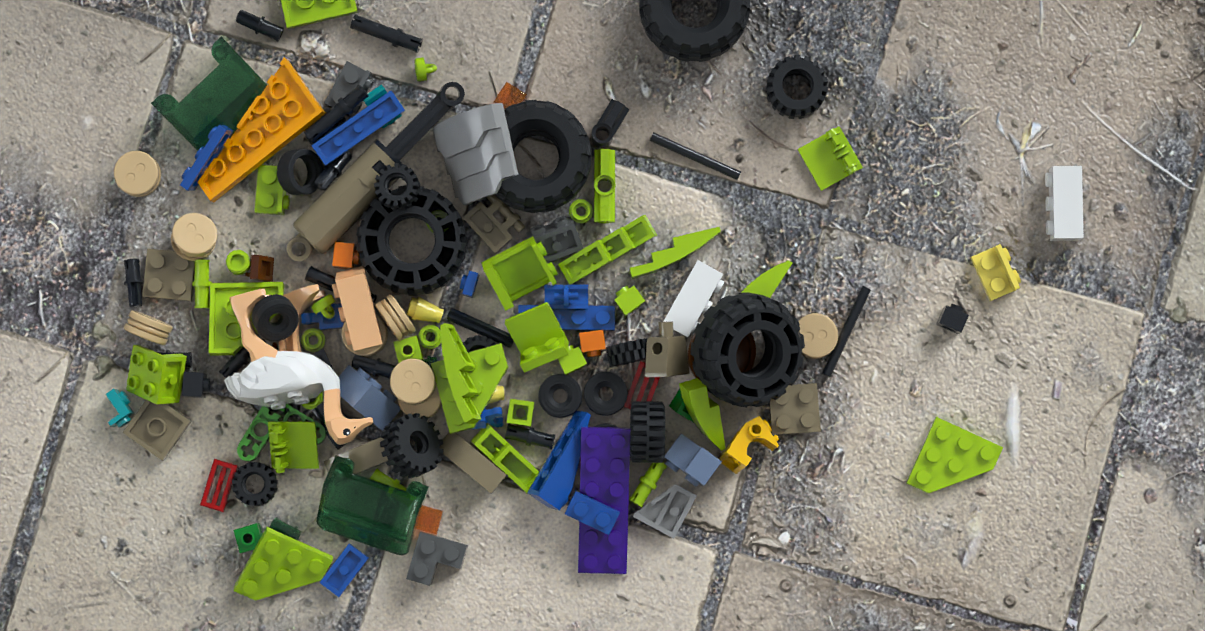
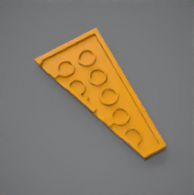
(267, 126)

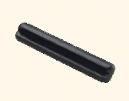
(480, 327)

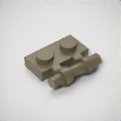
(489, 228)

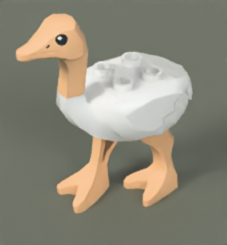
(288, 374)

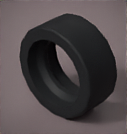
(286, 166)

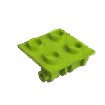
(830, 158)
(293, 445)

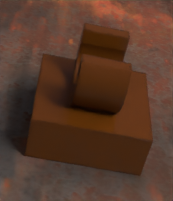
(261, 268)

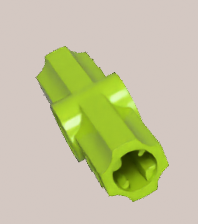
(604, 171)

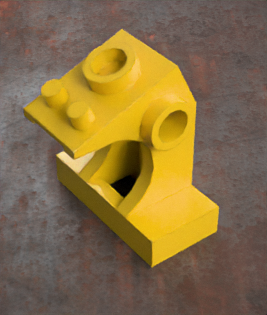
(755, 430)

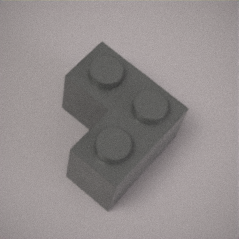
(431, 551)

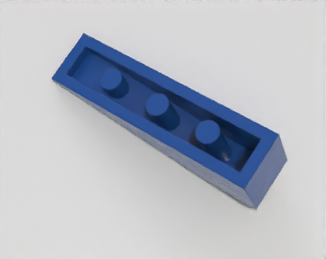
(559, 471)

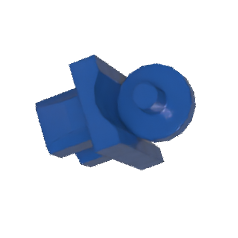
(566, 296)

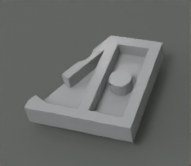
(667, 510)

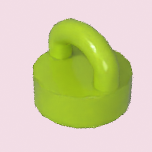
(423, 69)
(238, 262)
(323, 305)

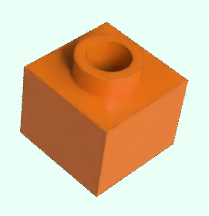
(345, 255)
(592, 343)

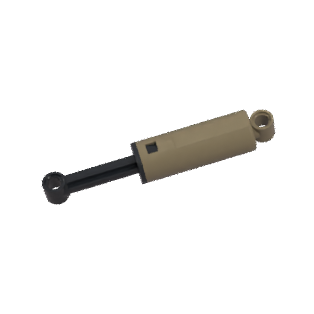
(354, 189)

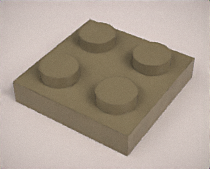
(168, 276)
(796, 410)
(157, 428)

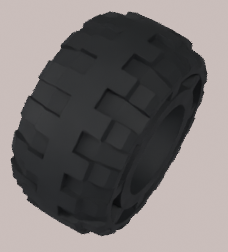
(694, 43)
(574, 152)
(718, 342)

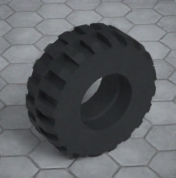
(412, 277)

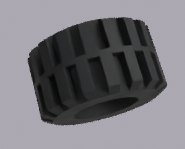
(808, 70)
(647, 432)

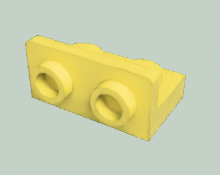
(996, 272)

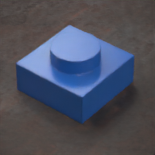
(469, 284)

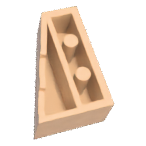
(357, 308)

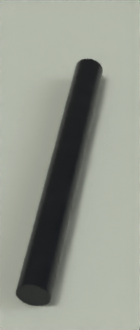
(695, 156)
(846, 331)

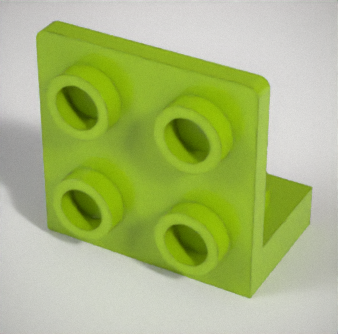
(537, 336)
(156, 375)

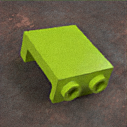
(519, 271)

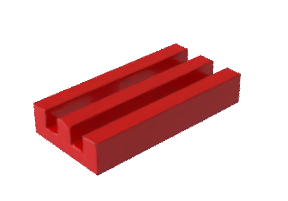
(641, 365)
(225, 465)

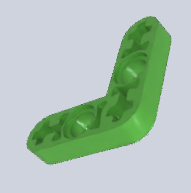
(263, 417)

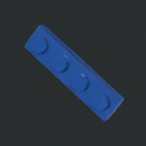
(358, 128)
(582, 319)

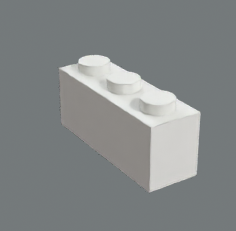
(1064, 203)
(694, 298)

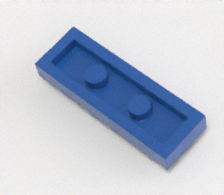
(205, 156)

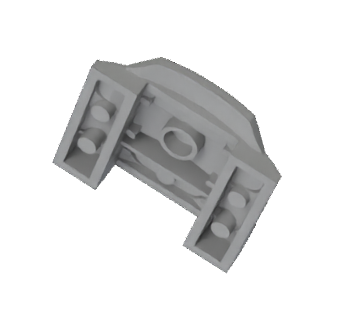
(476, 151)

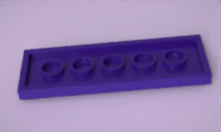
(606, 480)

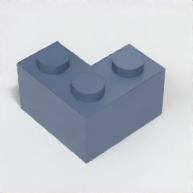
(366, 396)
(692, 460)

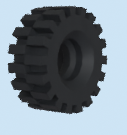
(400, 452)

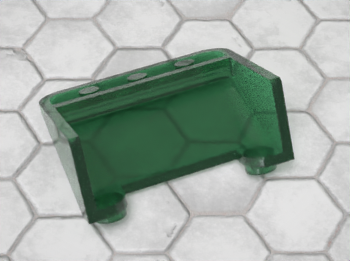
(216, 100)
(369, 509)

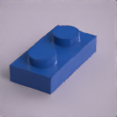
(592, 512)
(344, 570)

